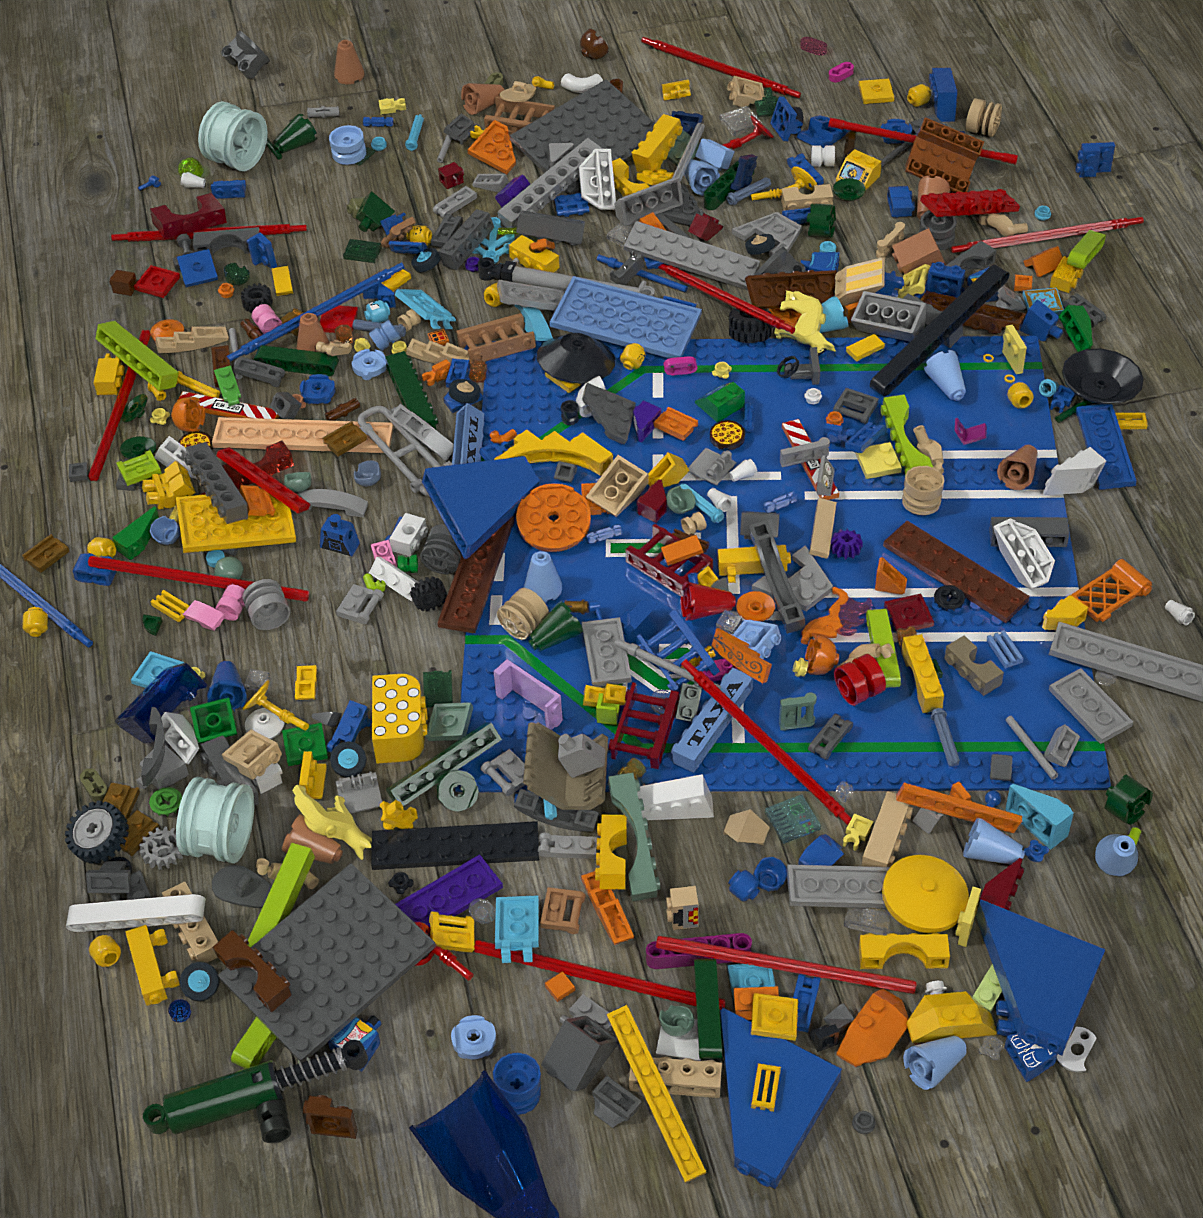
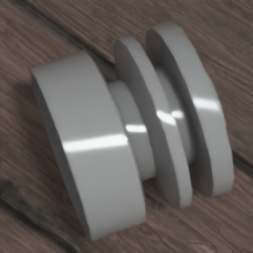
(266, 604)

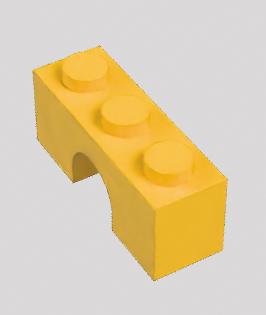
(542, 261)

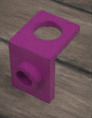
(970, 434)

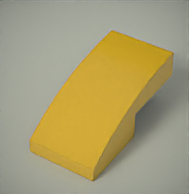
(282, 281)
(306, 682)
(612, 694)

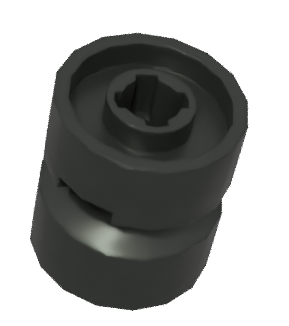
(273, 1121)

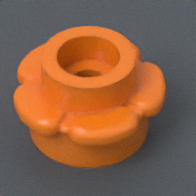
(226, 290)
(834, 418)

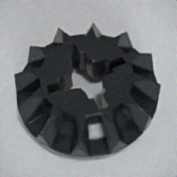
(943, 593)

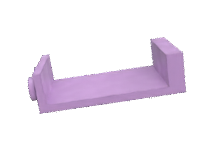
(511, 677)

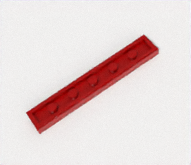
(263, 480)

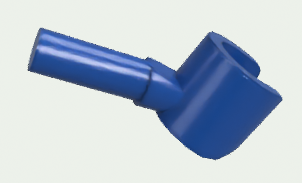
(153, 180)
(595, 607)

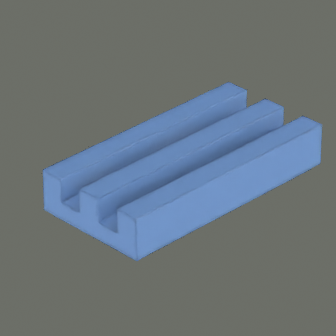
(1007, 647)

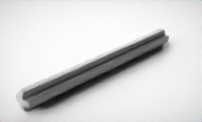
(686, 157)

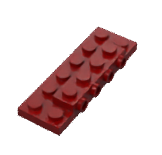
(969, 203)

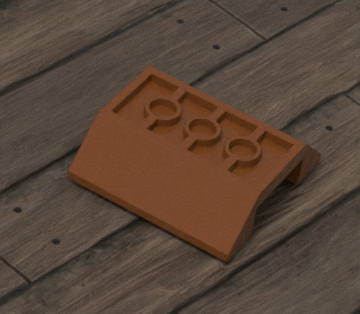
(943, 154)

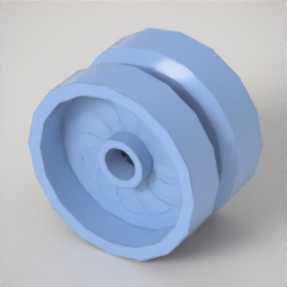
(347, 144)

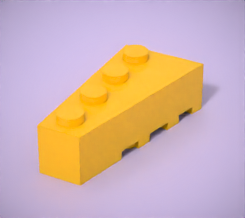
(657, 144)

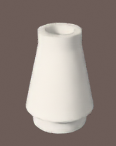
(190, 180)
(743, 470)
(720, 499)
(1180, 612)

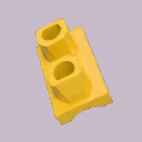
(676, 90)
(396, 816)

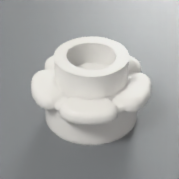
(813, 396)
(935, 987)

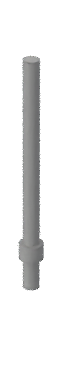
(635, 650)

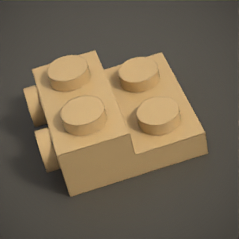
(745, 91)
(253, 754)

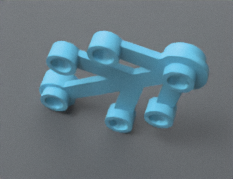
(492, 243)

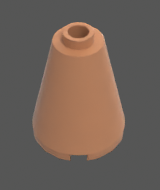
(347, 65)
(479, 96)
(930, 185)
(310, 333)
(1018, 468)
(323, 848)

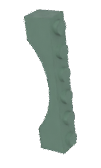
(625, 797)

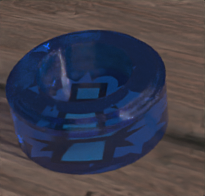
(179, 1010)

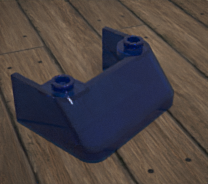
(165, 693)

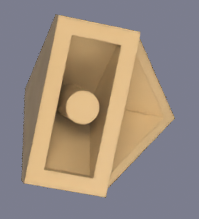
(747, 828)

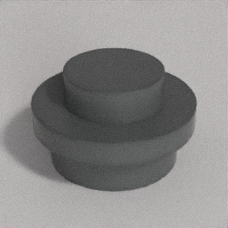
(863, 1122)

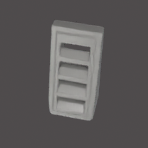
(491, 182)

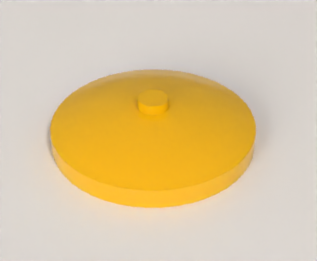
(924, 893)

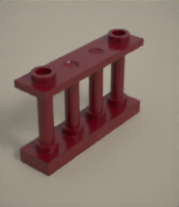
(657, 571)
(659, 737)

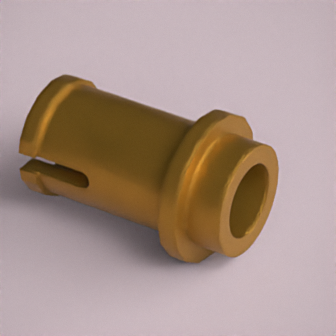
(578, 606)

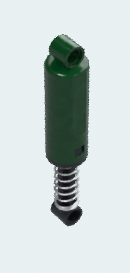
(244, 1090)

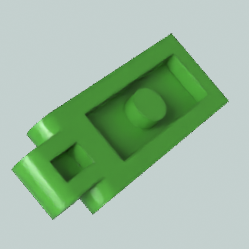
(228, 385)

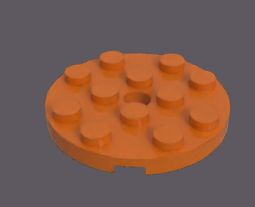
(550, 500)

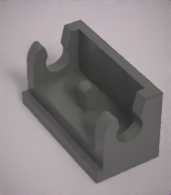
(628, 269)

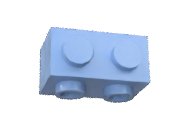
(714, 153)

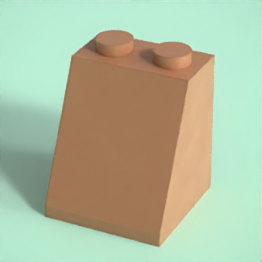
(917, 251)

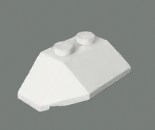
(598, 179)
(1024, 553)

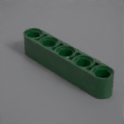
(719, 190)
(298, 360)
(707, 1009)

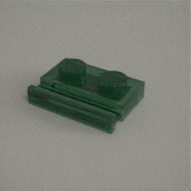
(362, 251)
(437, 687)

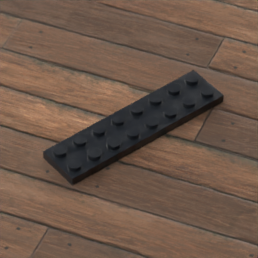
(454, 845)

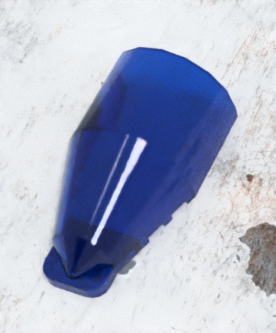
(487, 1153)

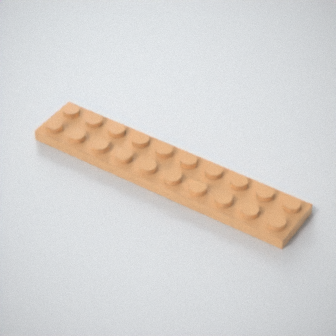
(296, 434)

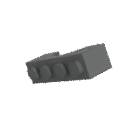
(223, 238)
(977, 257)

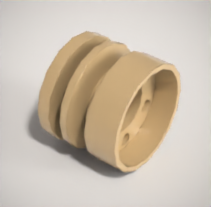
(980, 116)
(923, 490)
(522, 613)

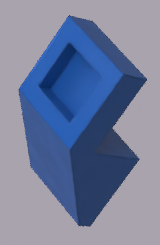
(381, 293)

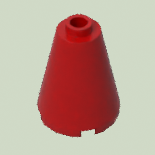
(704, 601)

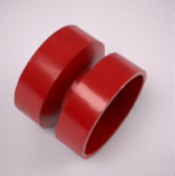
(860, 679)

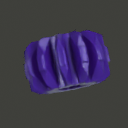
(846, 544)

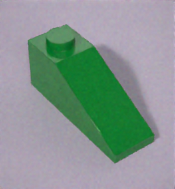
(1078, 326)
(135, 536)

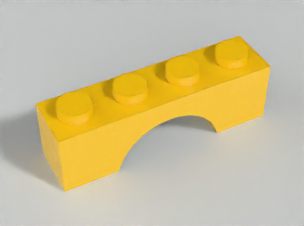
(621, 177)
(928, 686)
(612, 868)
(928, 948)

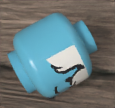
(377, 311)

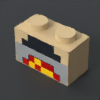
(683, 908)

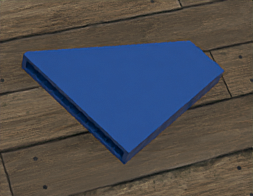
(479, 497)
(1040, 974)
(765, 1139)

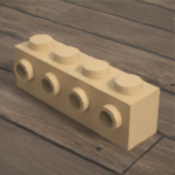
(886, 832)
(196, 934)
(686, 1077)

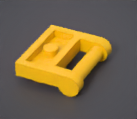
(452, 937)

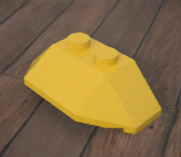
(948, 1016)

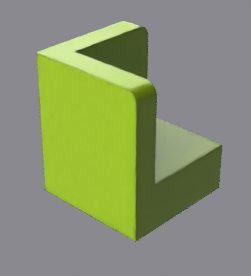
(607, 712)

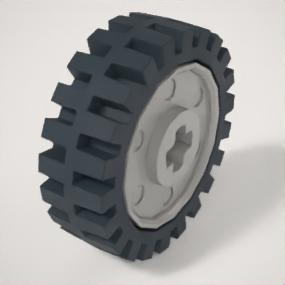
(96, 832)

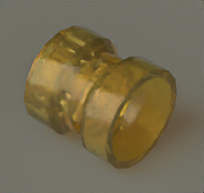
(633, 766)

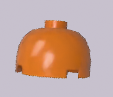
(188, 414)
(821, 655)

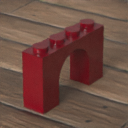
(209, 214)

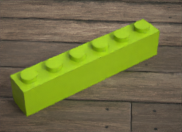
(136, 355)

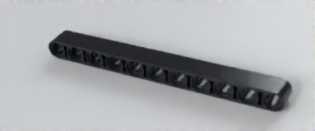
(939, 330)

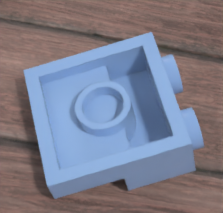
(759, 636)

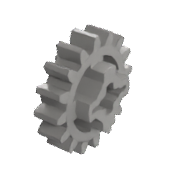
(162, 848)

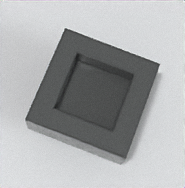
(78, 471)

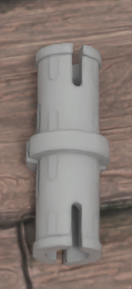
(323, 112)

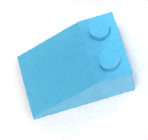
(1041, 814)

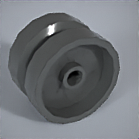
(941, 228)

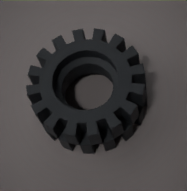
(256, 291)
(435, 591)

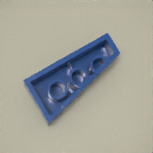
(943, 93)

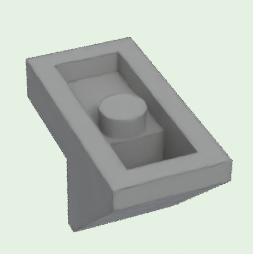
(1009, 299)

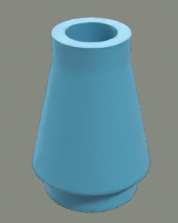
(1048, 387)

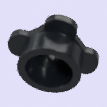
(400, 877)

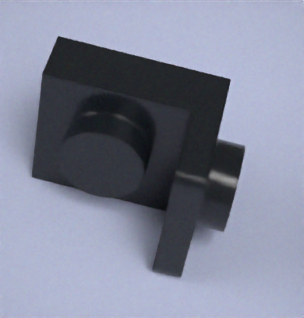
(824, 1037)

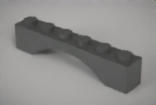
(776, 577)

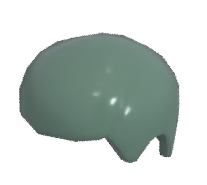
(298, 481)
(680, 500)
(229, 567)
(676, 1020)

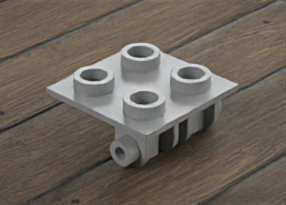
(712, 465)
(360, 792)

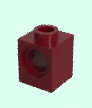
(451, 175)

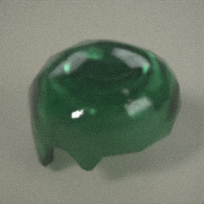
(236, 275)

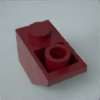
(705, 226)
(653, 503)

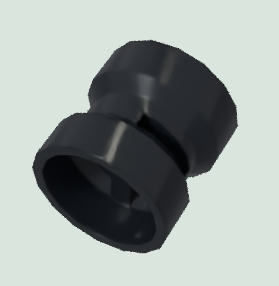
(569, 412)

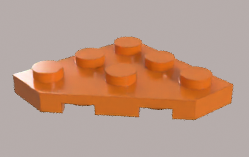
(494, 148)

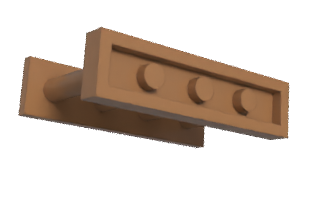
(526, 108)
(492, 330)

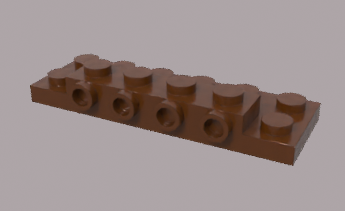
(770, 290)
(986, 317)

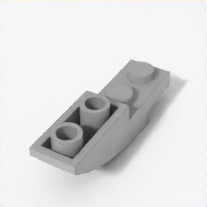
(422, 432)

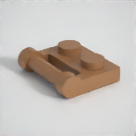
(398, 232)
(555, 909)

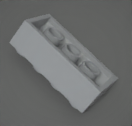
(652, 199)
(889, 316)

